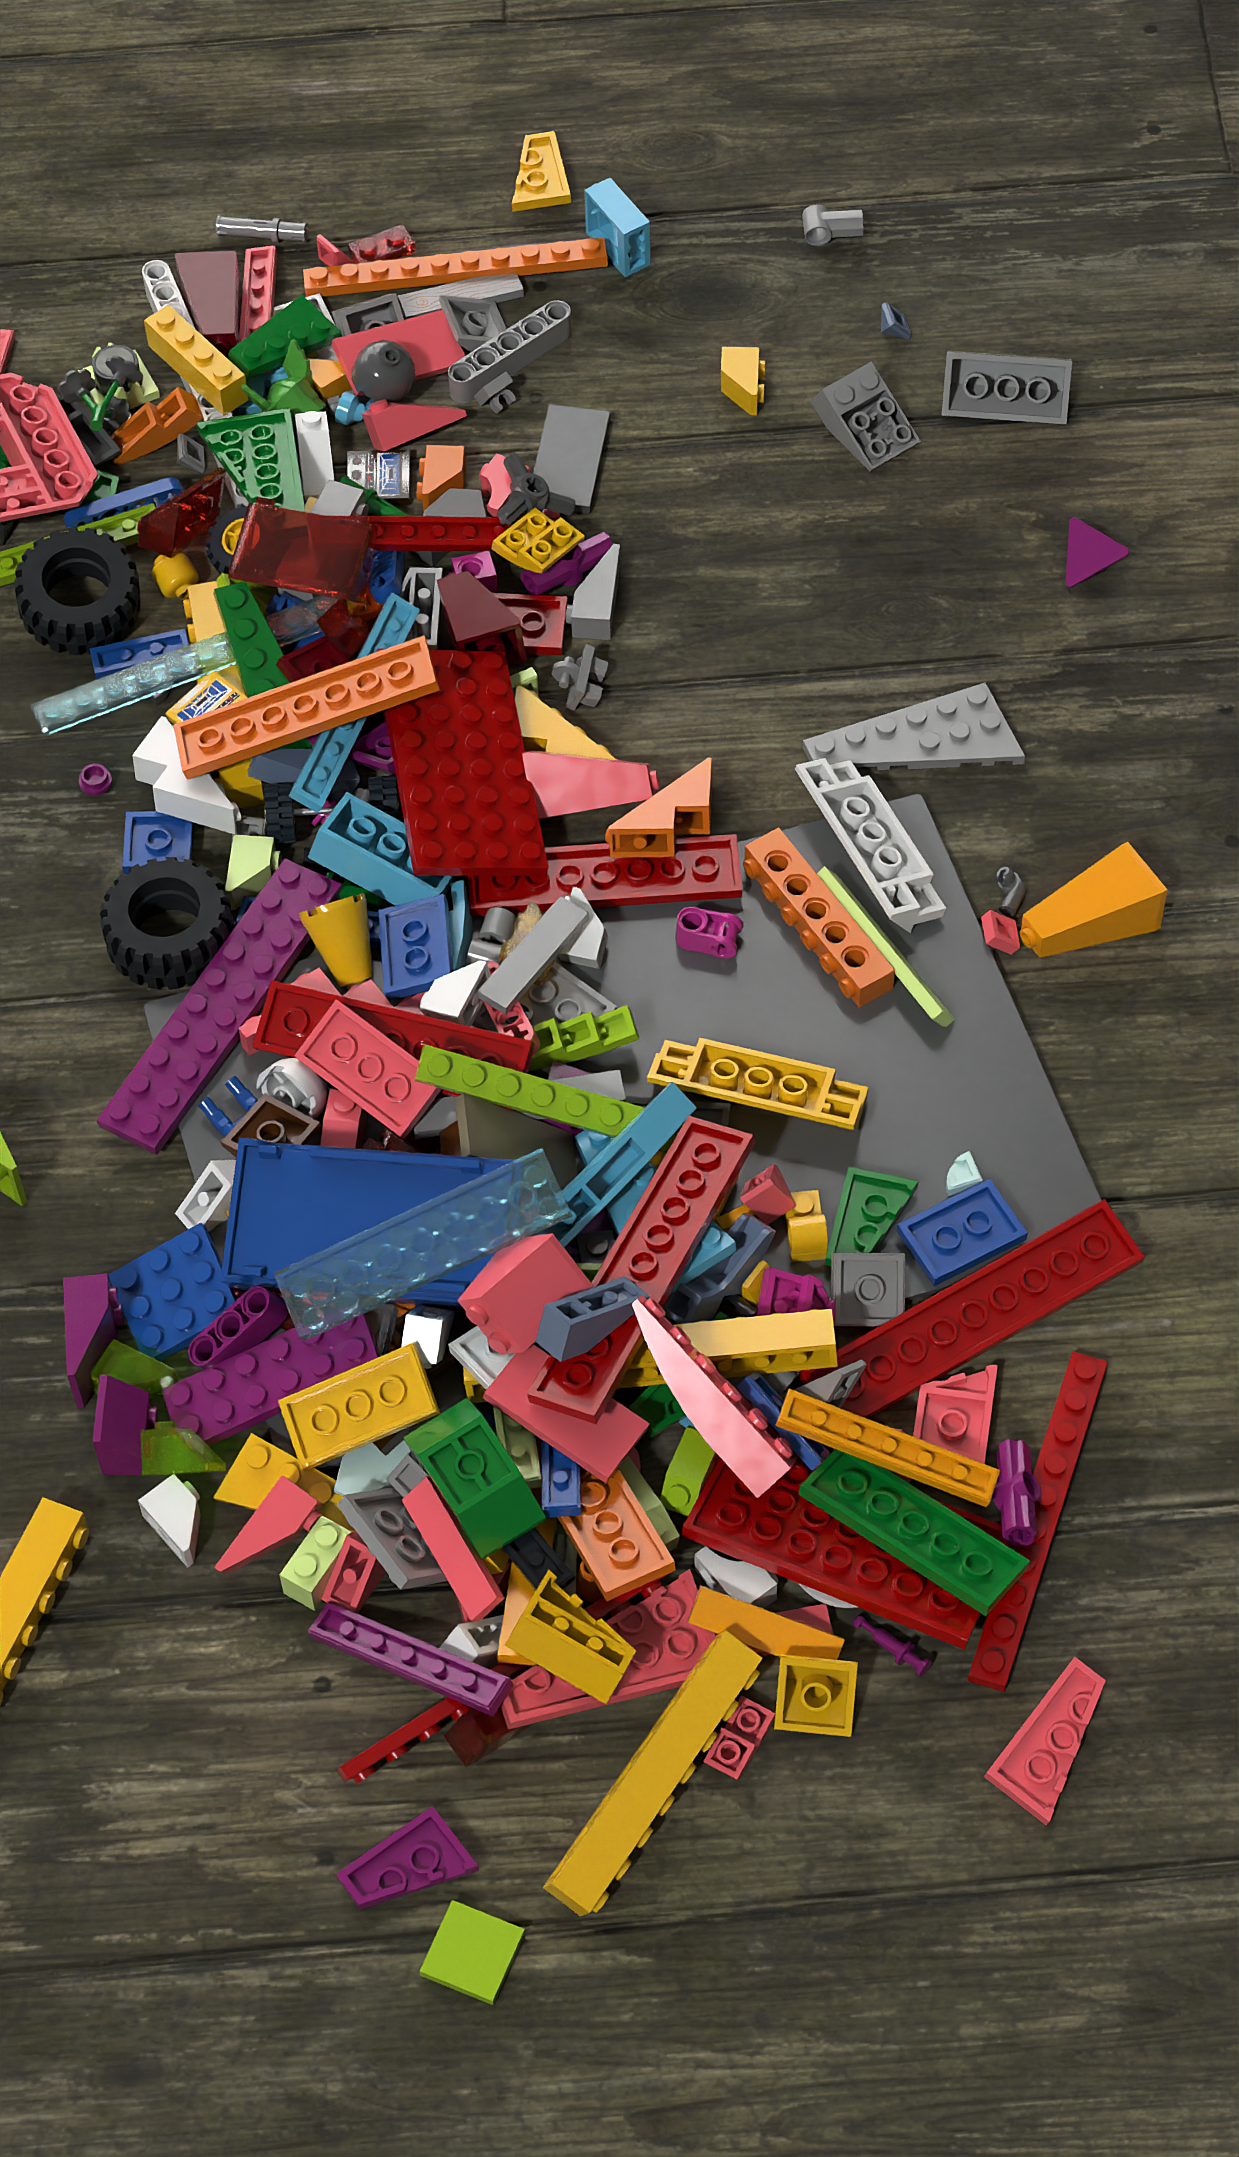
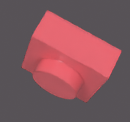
(1000, 932)

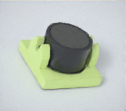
(102, 375)

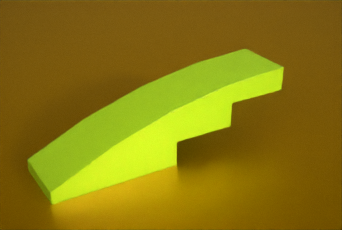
(582, 1037)

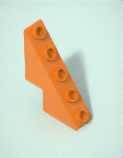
(673, 811)

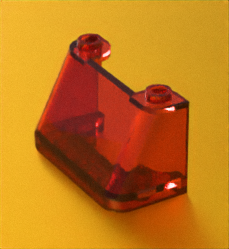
(304, 551)

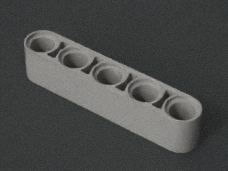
(510, 350)

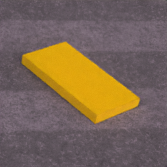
(358, 1407)

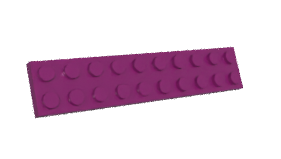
(219, 1002)

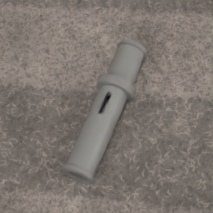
(274, 230)

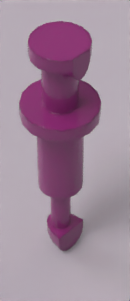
(902, 1651)

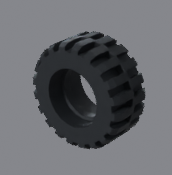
(77, 555)
(156, 889)

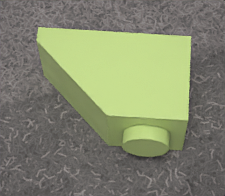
(250, 866)

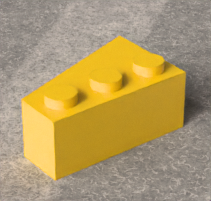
(570, 1642)

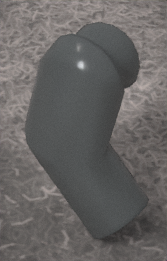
(1012, 889)

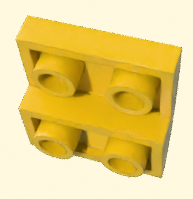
(537, 541)

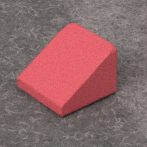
(330, 253)

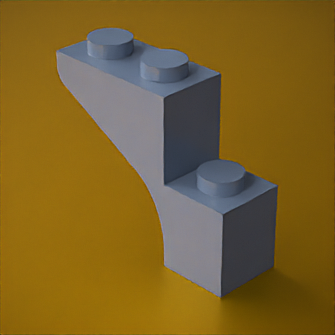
(703, 1295)

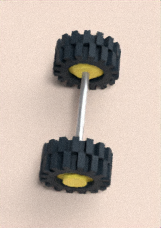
(281, 811)

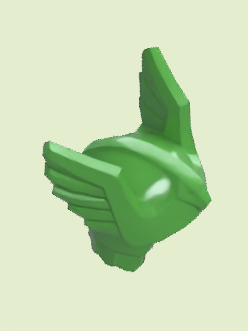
(292, 392)

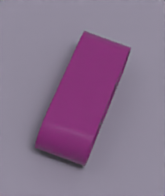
(249, 1317)

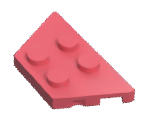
(957, 1413)

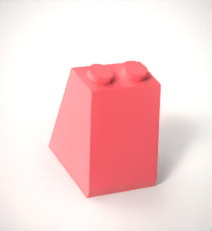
(516, 1286)

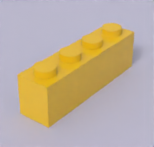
(196, 360)

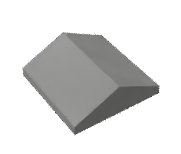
(472, 320)

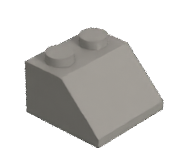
(368, 314)

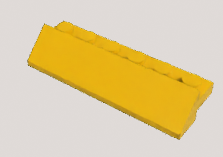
(760, 1081)

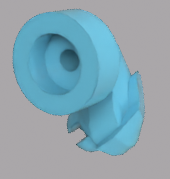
(350, 409)

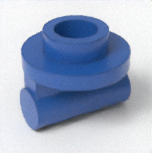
(281, 602)

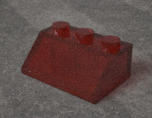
(183, 517)

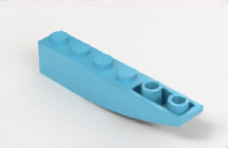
(621, 1160)

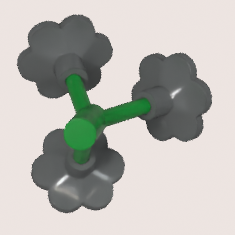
(111, 411)

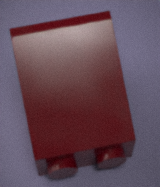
(479, 618)

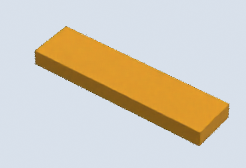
(761, 1627)

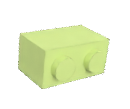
(313, 1562)

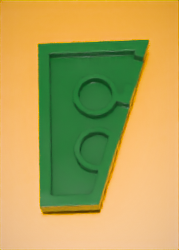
(867, 1210)

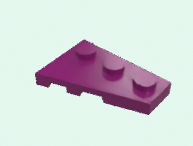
(407, 1861)

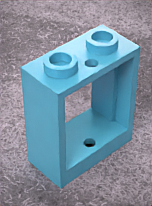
(621, 224)

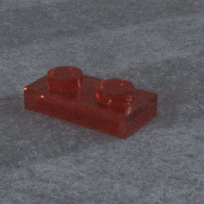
(383, 246)

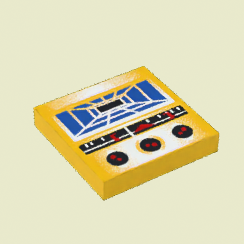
(206, 696)

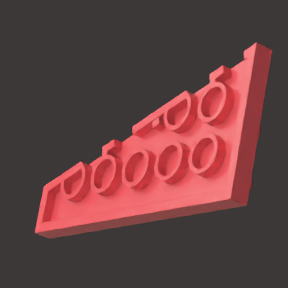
(663, 1658)

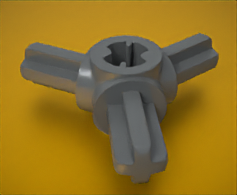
(529, 492)

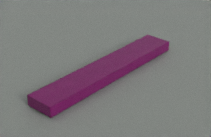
(411, 1658)

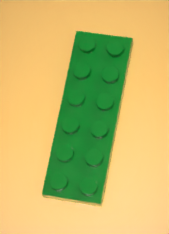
(915, 1529)

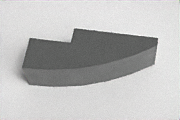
(96, 443)

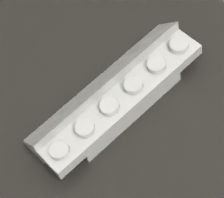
(874, 841)

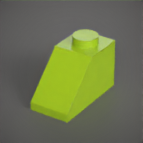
(688, 1472)

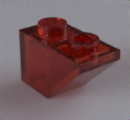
(344, 629)

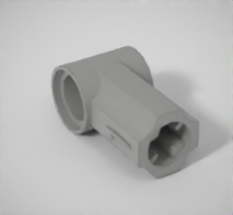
(823, 225)

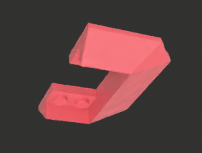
(44, 452)

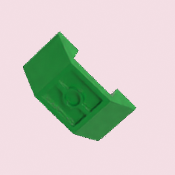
(476, 1477)

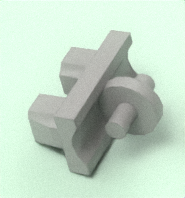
(577, 675)

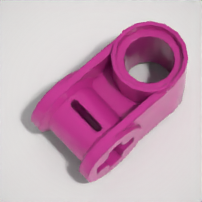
(708, 931)

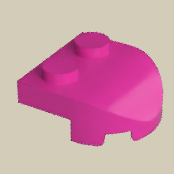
(791, 1293)

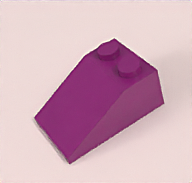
(90, 1326)

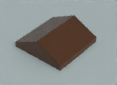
(272, 1122)

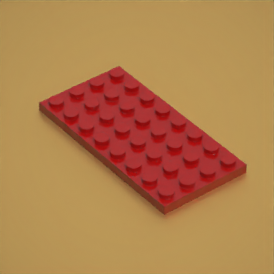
(466, 773)
(818, 1551)

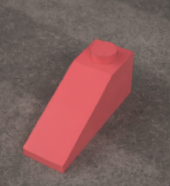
(400, 422)
(343, 1122)
(277, 1521)

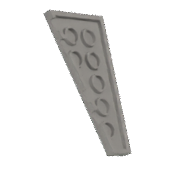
(927, 735)

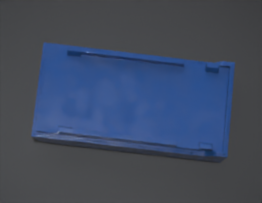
(310, 1197)

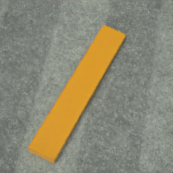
(887, 1447)
(520, 1593)

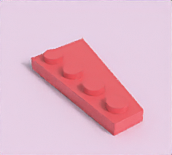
(1043, 1749)

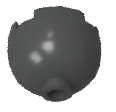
(383, 371)

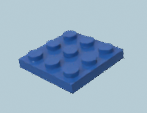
(173, 1292)

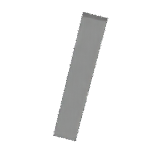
(443, 1111)

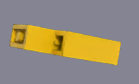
(548, 731)

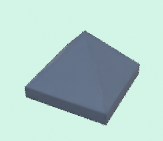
(894, 322)

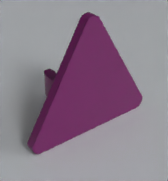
(1089, 552)

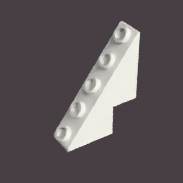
(192, 799)

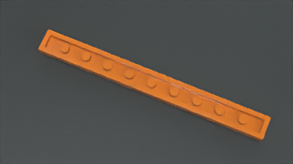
(455, 267)

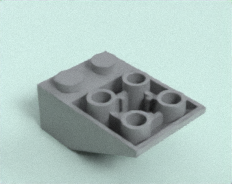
(865, 417)

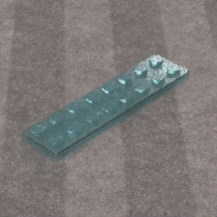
(422, 1244)

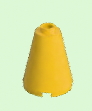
(342, 938)

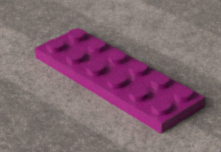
(251, 1383)

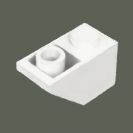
(590, 941)

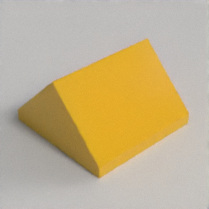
(815, 1695)

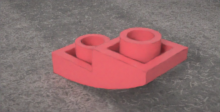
(740, 1738)

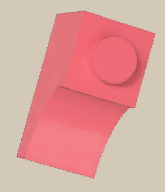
(496, 484)

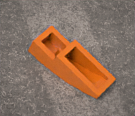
(156, 425)

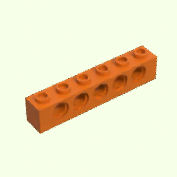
(796, 876)

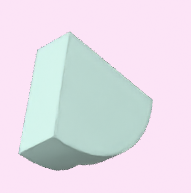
(962, 1175)

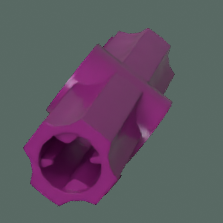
(570, 567)
(1016, 1493)

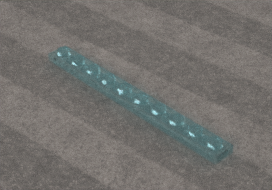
(168, 670)

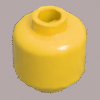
(174, 575)

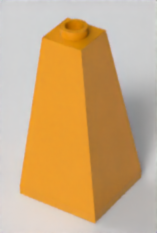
(1101, 905)

